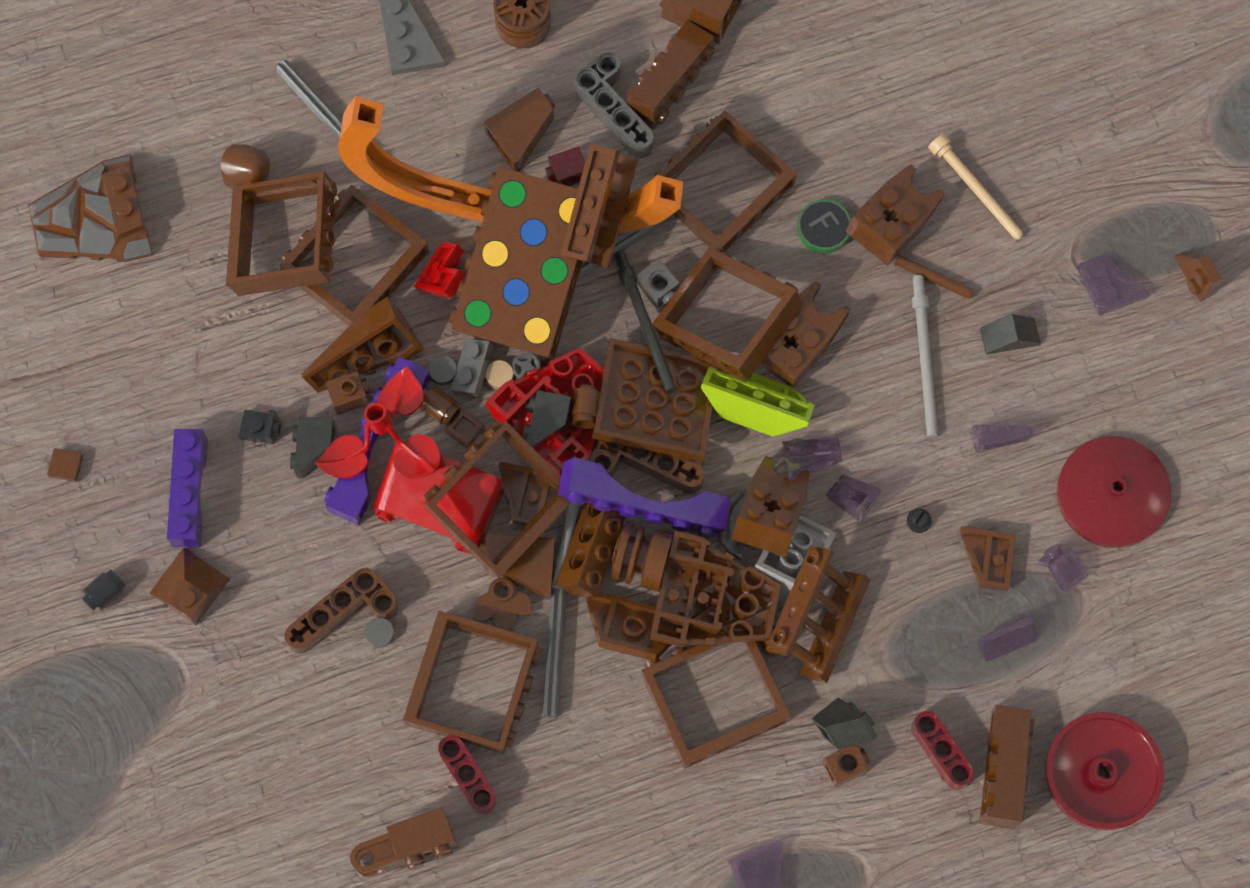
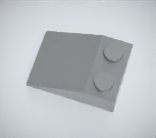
(785, 569)

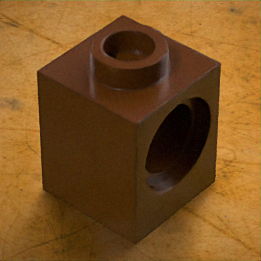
(837, 773)

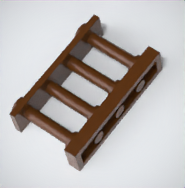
(599, 206)
(836, 622)

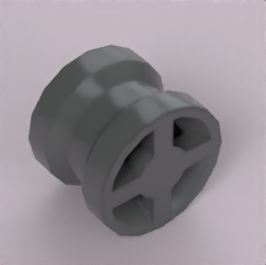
(523, 363)

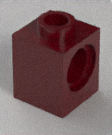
(566, 167)

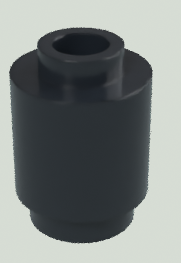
(103, 590)

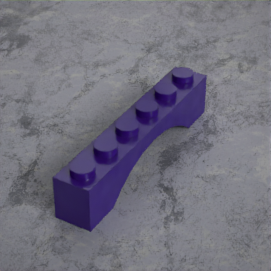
(590, 483)
(351, 495)

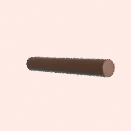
(934, 277)

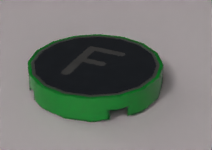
(823, 226)

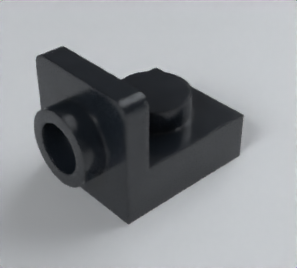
(260, 426)

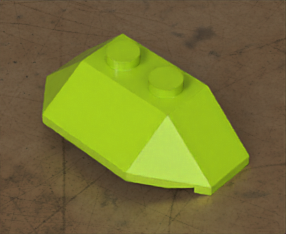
(758, 404)

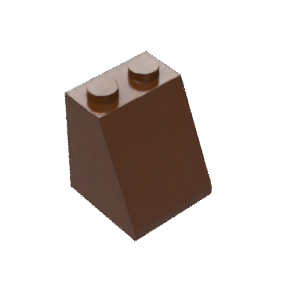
(709, 15)

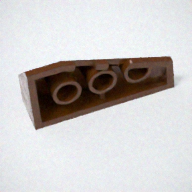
(367, 344)

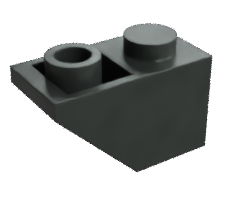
(548, 418)
(312, 439)
(844, 724)

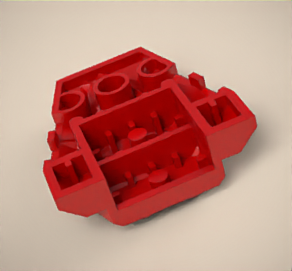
(558, 377)

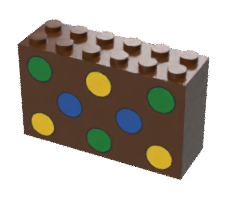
(517, 277)

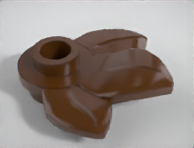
(502, 609)

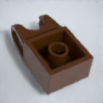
(893, 216)
(810, 335)
(771, 509)
(407, 844)

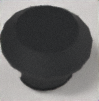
(919, 520)

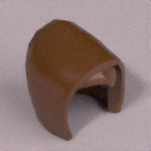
(244, 165)

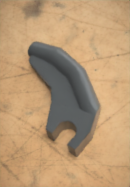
(729, 544)

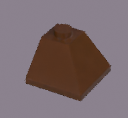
(189, 586)

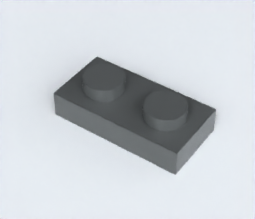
(472, 367)

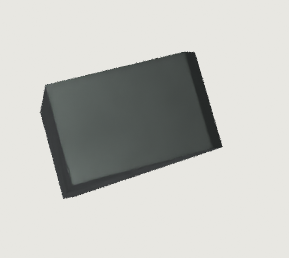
(1010, 334)

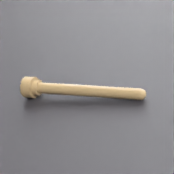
(942, 147)

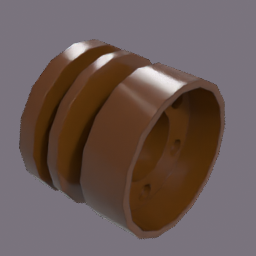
(522, 21)
(641, 556)

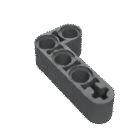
(618, 109)

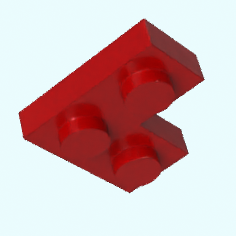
(439, 275)

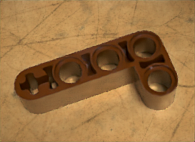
(649, 465)
(339, 615)

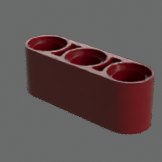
(941, 736)
(462, 761)

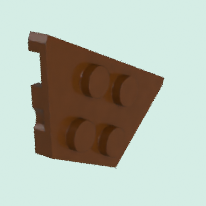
(624, 626)

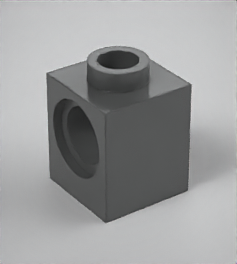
(657, 272)

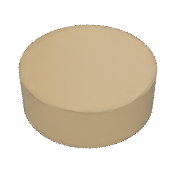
(498, 373)

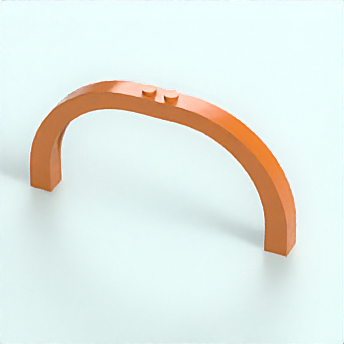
(381, 170)

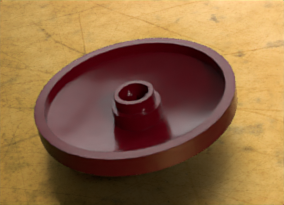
(1098, 510)
(1125, 754)

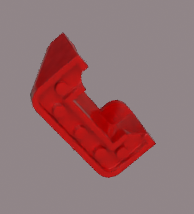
(468, 503)

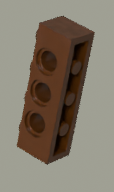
(590, 551)

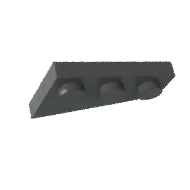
(407, 39)

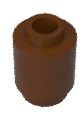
(439, 405)
(584, 406)

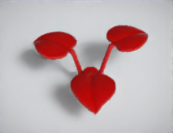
(416, 459)

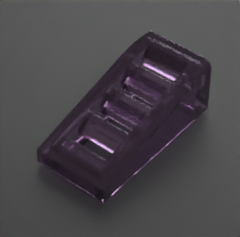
(996, 436)

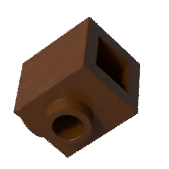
(348, 392)

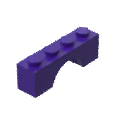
(185, 488)

